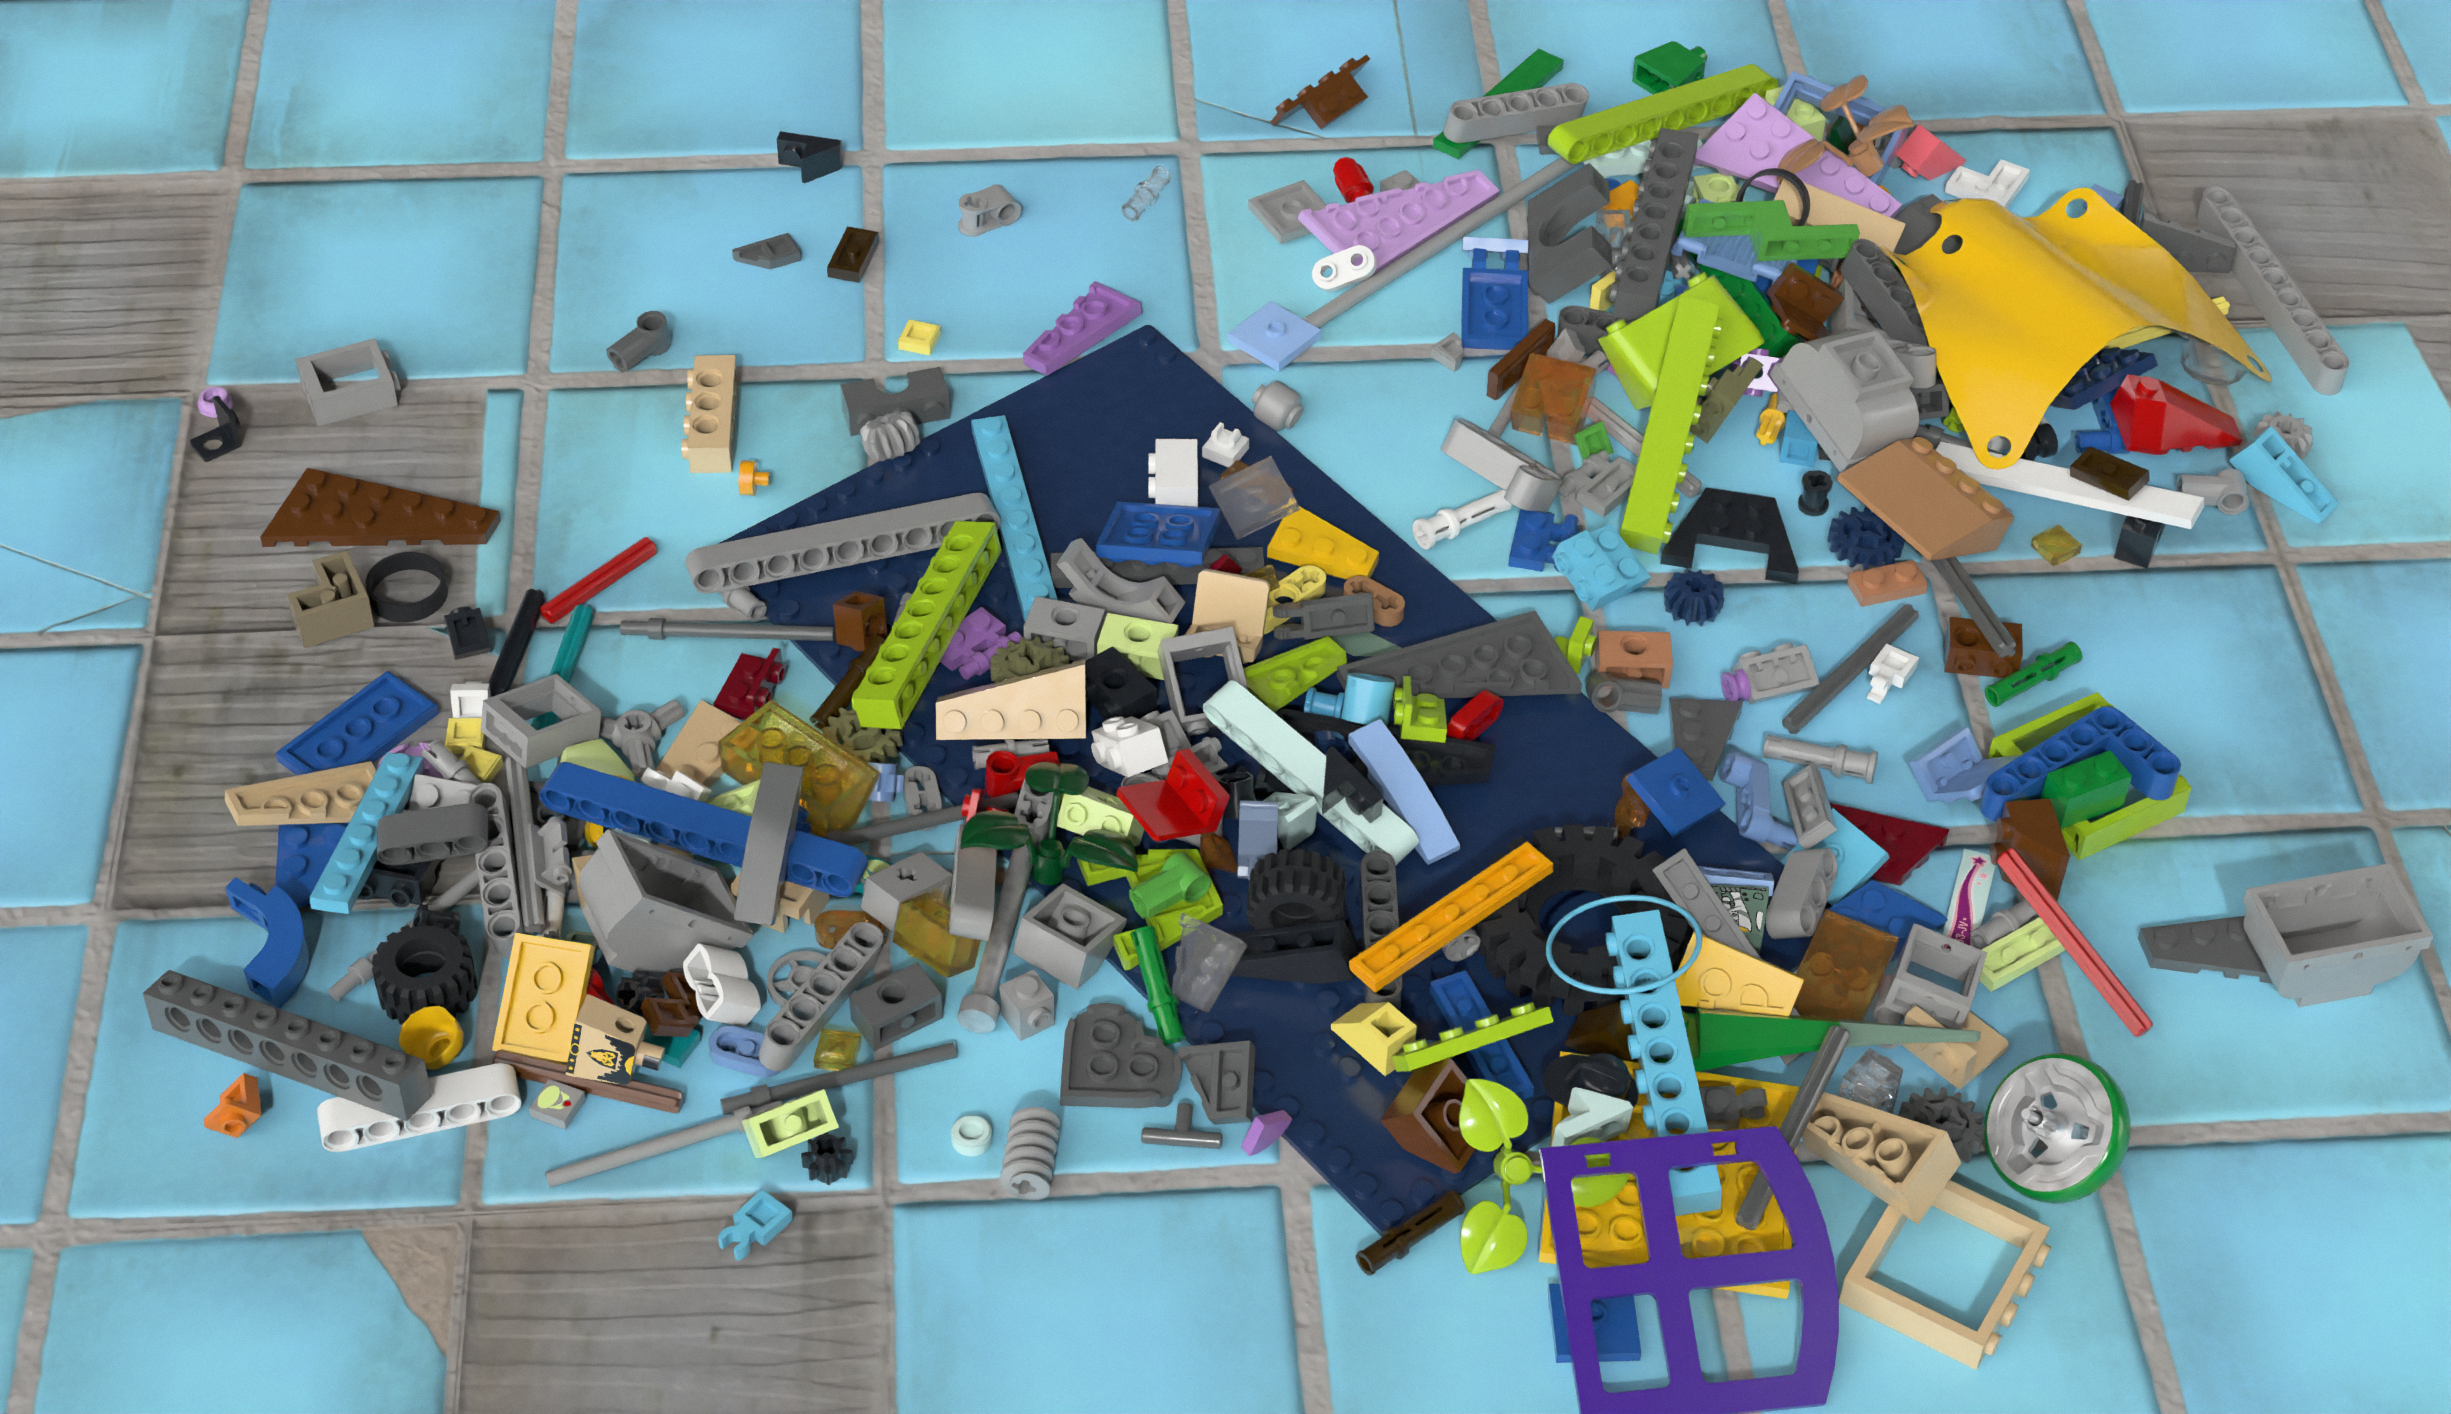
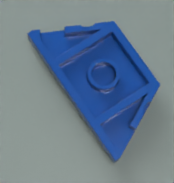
(303, 856)
(1887, 912)

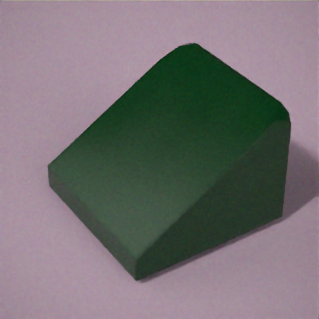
(1842, 135)

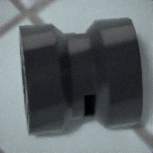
(2042, 444)

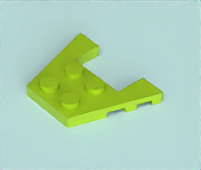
(1166, 922)

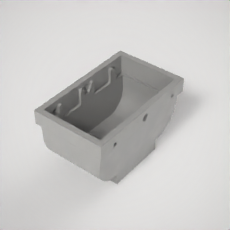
(1849, 394)
(655, 909)
(2335, 933)

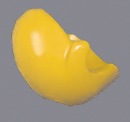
(432, 1036)

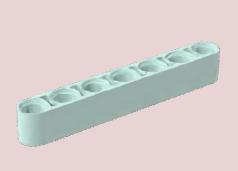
(1301, 768)

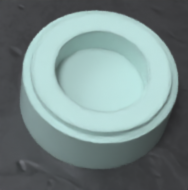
(971, 1135)

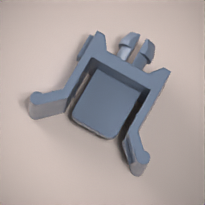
(1256, 833)

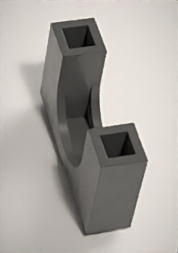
(1560, 266)

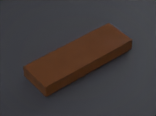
(1512, 365)

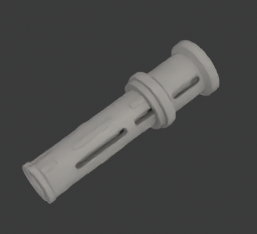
(1838, 760)

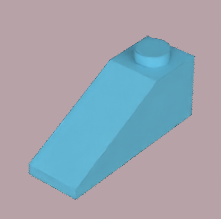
(2282, 475)

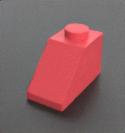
(1927, 155)

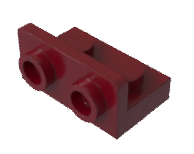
(750, 684)

